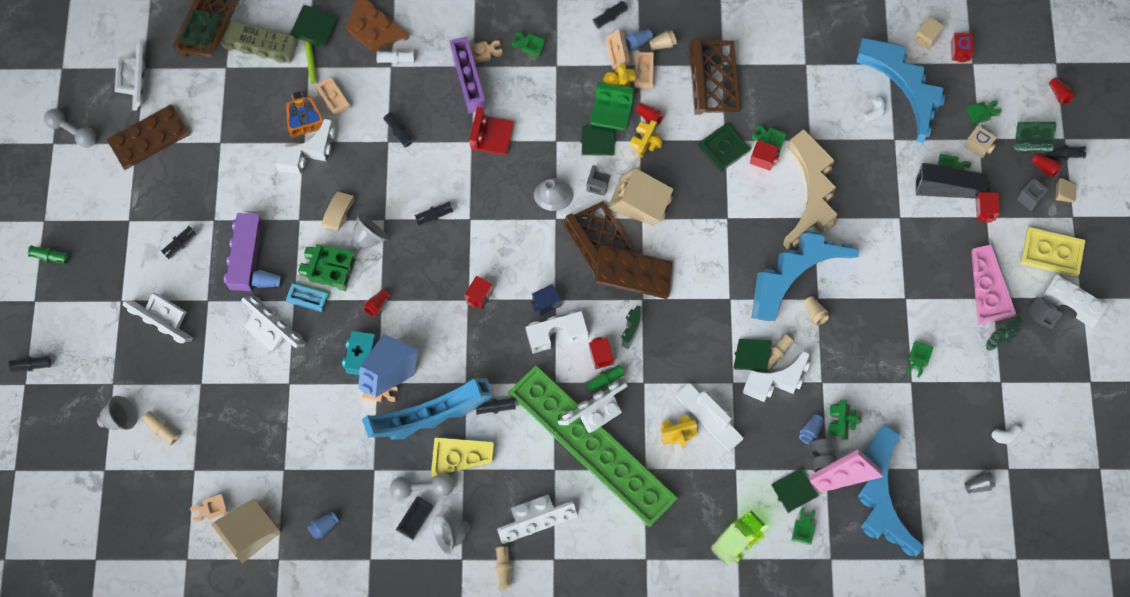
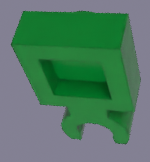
(531, 45)
(981, 113)
(770, 137)
(952, 162)
(919, 356)
(803, 529)

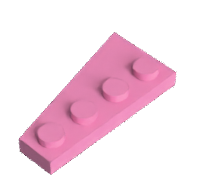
(991, 293)

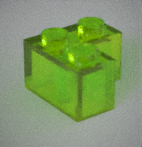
(739, 537)

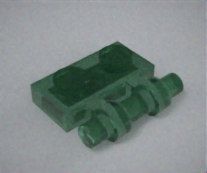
(195, 26)
(1035, 132)
(1005, 333)

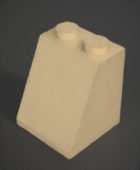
(641, 197)
(247, 529)

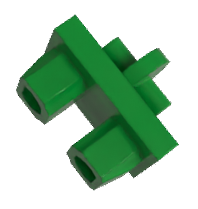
(846, 417)

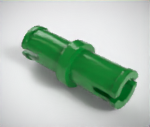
(48, 254)
(605, 378)

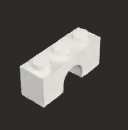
(1088, 307)
(571, 324)

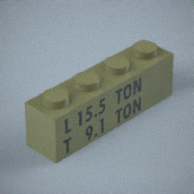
(259, 42)

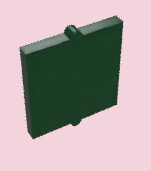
(597, 141)
(752, 355)
(794, 490)

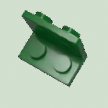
(612, 106)

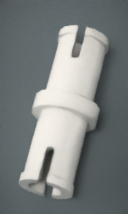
(395, 56)

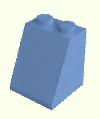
(387, 366)

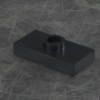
(415, 518)

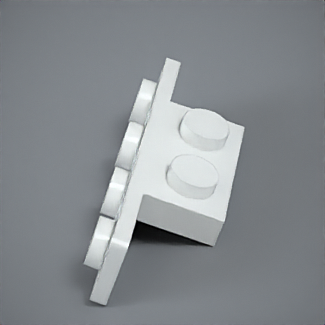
(129, 74)
(161, 314)
(268, 327)
(597, 410)
(710, 415)
(535, 516)

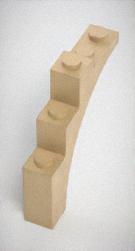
(816, 166)

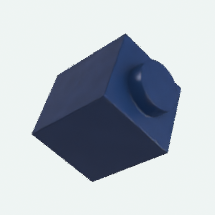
(545, 300)

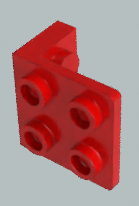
(490, 133)

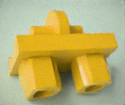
(620, 77)
(648, 139)
(680, 432)

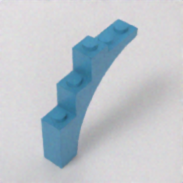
(910, 78)
(773, 284)
(430, 414)
(876, 494)

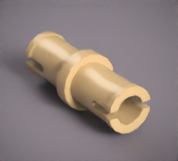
(778, 351)
(160, 428)
(503, 568)

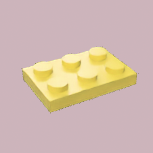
(1053, 252)

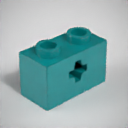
(357, 342)

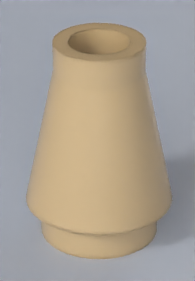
(662, 41)
(816, 311)

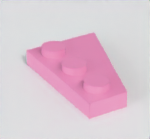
(846, 471)

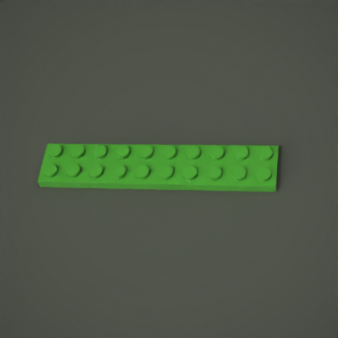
(594, 449)

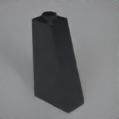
(949, 182)

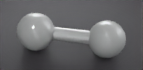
(55, 119)
(401, 487)

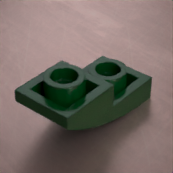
(633, 321)

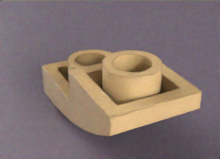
(336, 211)

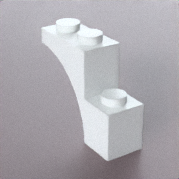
(318, 147)
(759, 384)

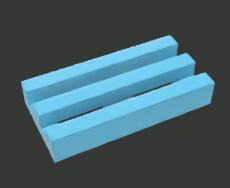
(321, 302)

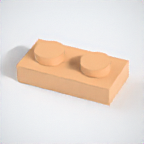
(618, 49)
(644, 70)
(332, 96)

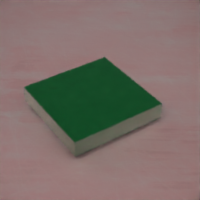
(313, 26)
(724, 147)

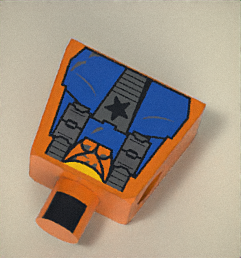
(302, 115)

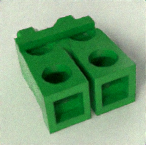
(328, 266)

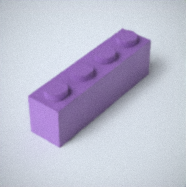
(467, 74)
(244, 251)

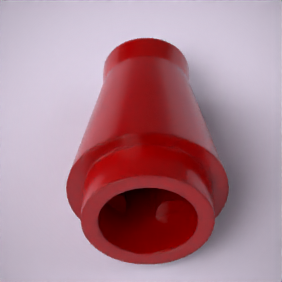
(1061, 91)
(650, 113)
(1047, 165)
(376, 303)

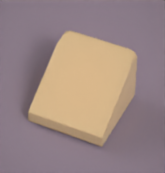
(1065, 190)

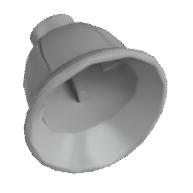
(553, 194)
(367, 233)
(118, 414)
(449, 532)

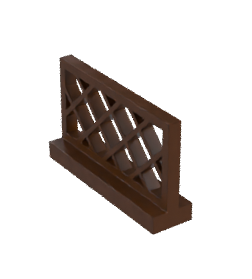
(207, 6)
(698, 76)
(582, 240)

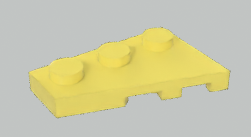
(458, 455)

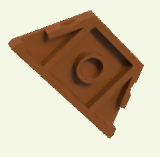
(373, 26)

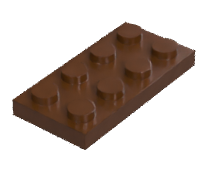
(148, 137)
(633, 272)

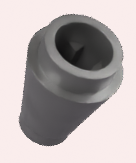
(980, 483)

